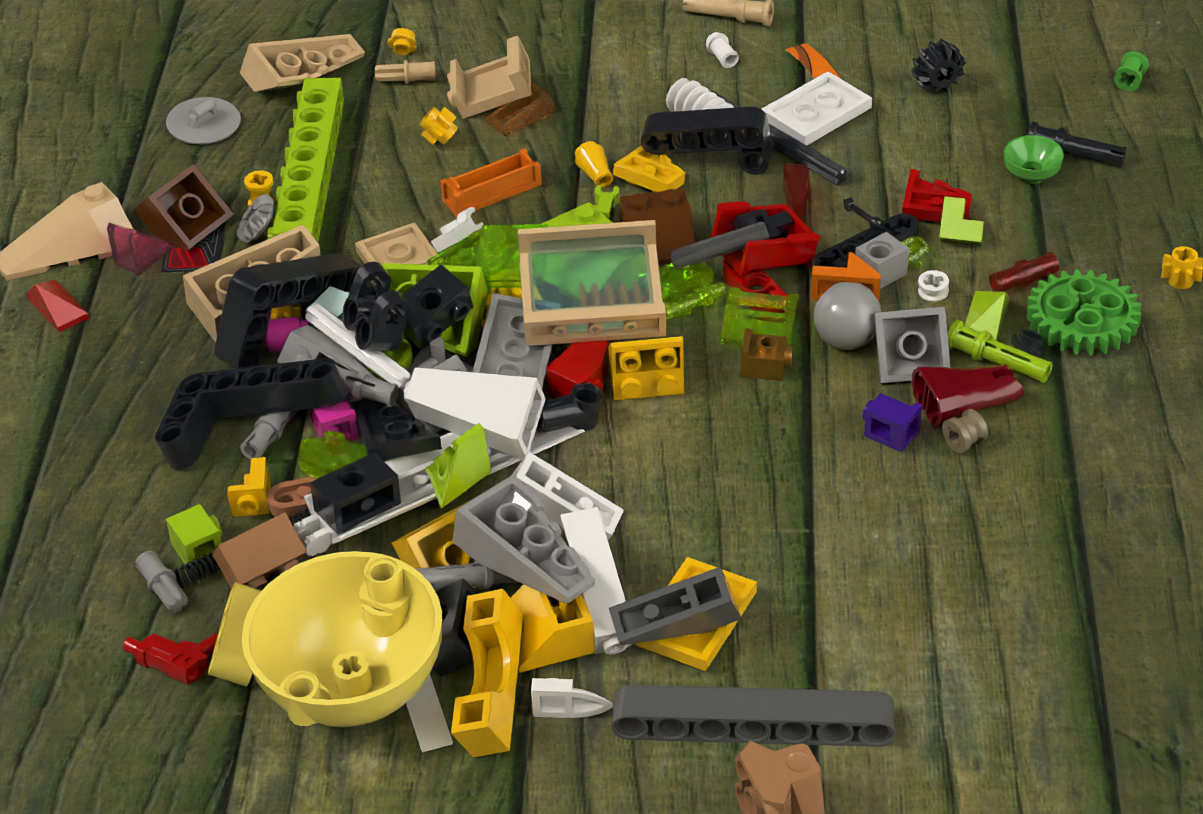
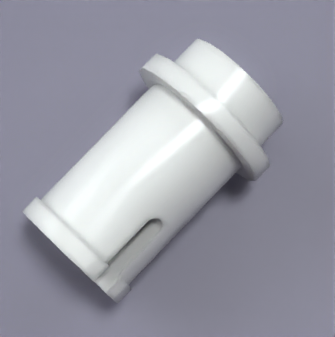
(718, 45)

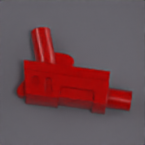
(179, 661)

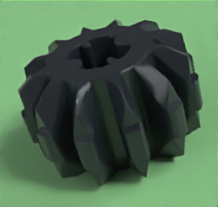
(938, 66)

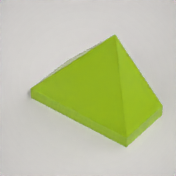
(987, 312)

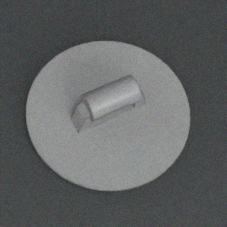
(203, 120)

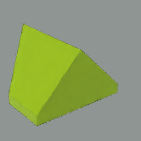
(460, 465)

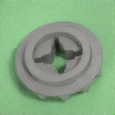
(256, 219)

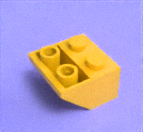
(646, 368)
(552, 629)

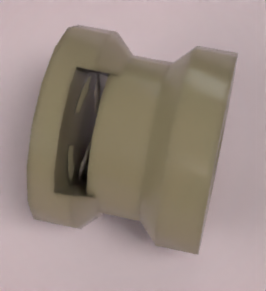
(965, 431)

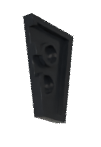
(391, 432)

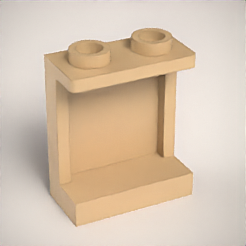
(490, 83)

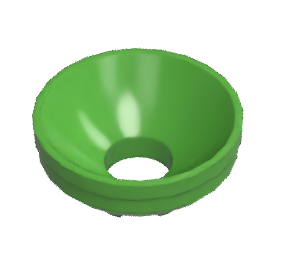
(1036, 153)

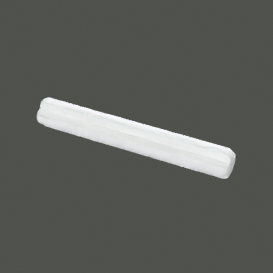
(374, 360)

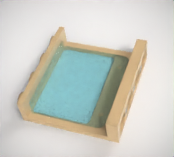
(591, 283)

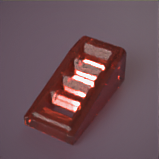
(796, 187)

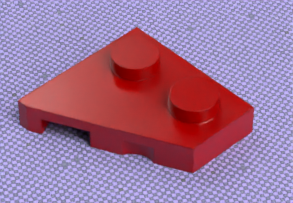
(926, 199)

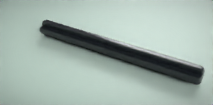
(802, 153)

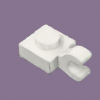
(456, 230)

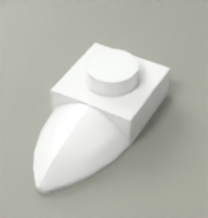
(559, 699)

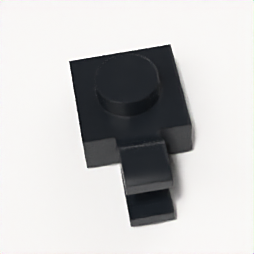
(775, 223)

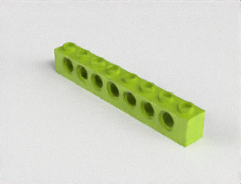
(309, 157)

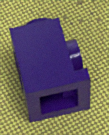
(891, 421)

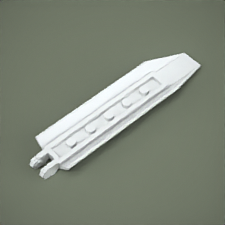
(414, 488)

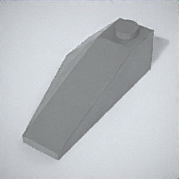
(516, 538)

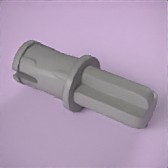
(161, 581)

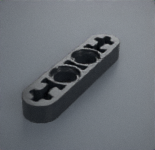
(899, 226)

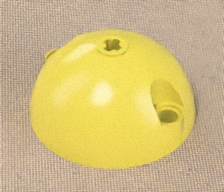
(331, 653)

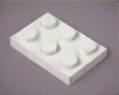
(817, 108)

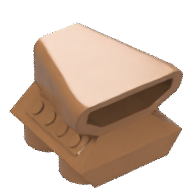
(778, 781)

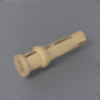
(740, 9)

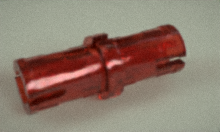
(1024, 272)

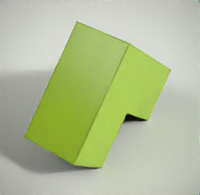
(955, 227)

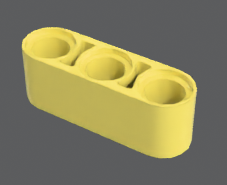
(228, 655)

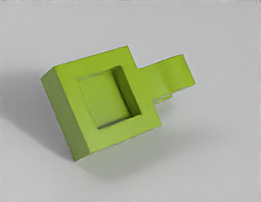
(607, 201)

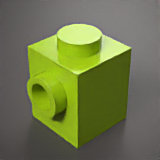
(194, 534)

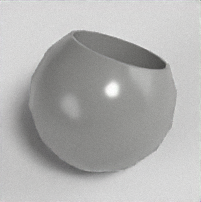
(846, 316)

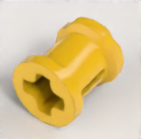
(259, 184)

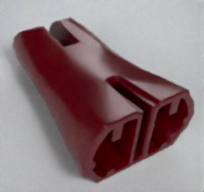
(951, 391)

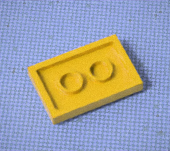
(701, 648)

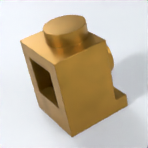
(765, 356)

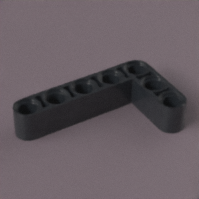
(262, 287)
(242, 392)

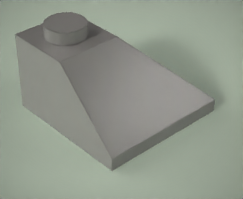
(910, 341)

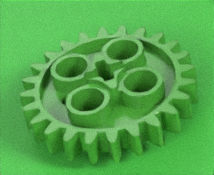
(1084, 312)

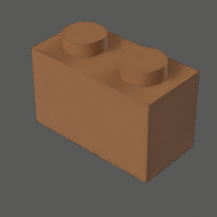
(260, 553)

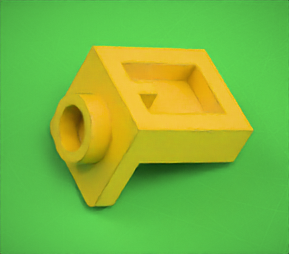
(251, 497)

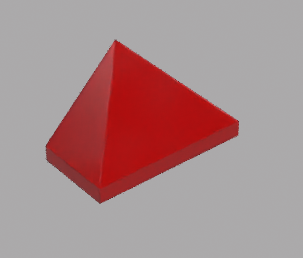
(56, 305)

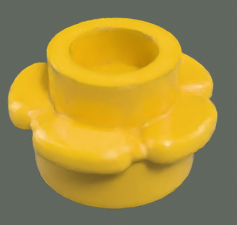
(402, 41)

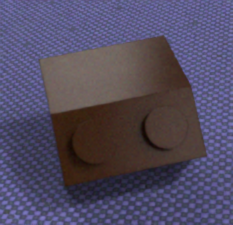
(184, 209)
(671, 215)

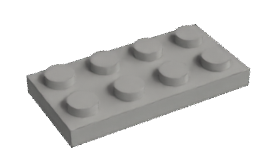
(503, 343)

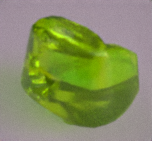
(917, 248)

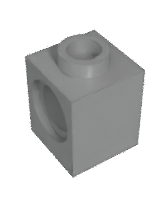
(885, 256)

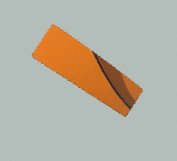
(811, 60)

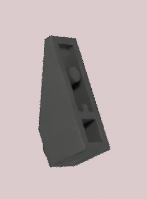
(677, 609)

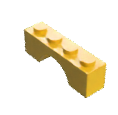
(494, 632)

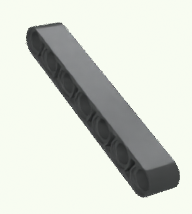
(753, 715)

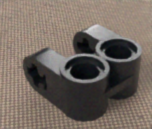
(368, 310)

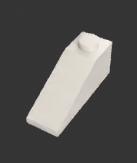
(564, 494)

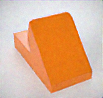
(856, 271)

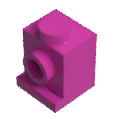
(336, 418)

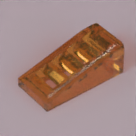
(526, 111)

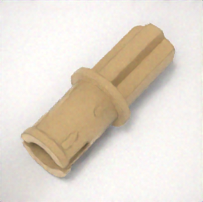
(406, 72)

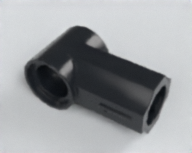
(575, 410)

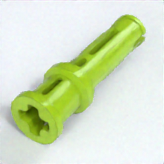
(983, 346)

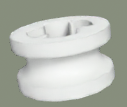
(933, 285)

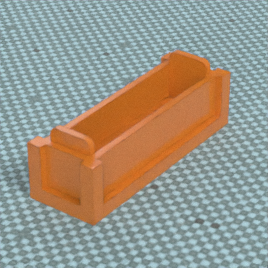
(491, 183)

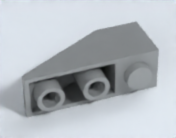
(317, 345)

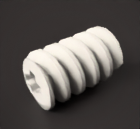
(690, 95)

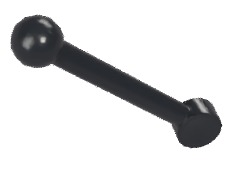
(874, 222)

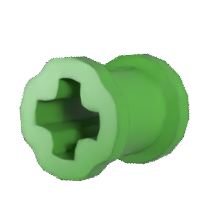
(1130, 73)

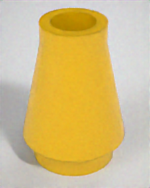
(593, 162)

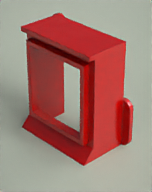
(789, 250)

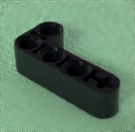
(710, 131)

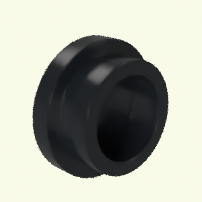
(1028, 342)

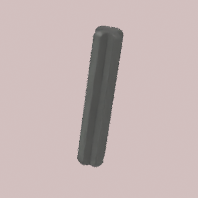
(718, 245)

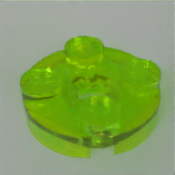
(327, 453)

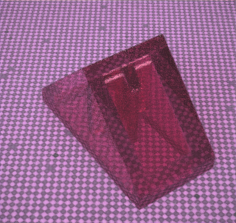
(135, 249)

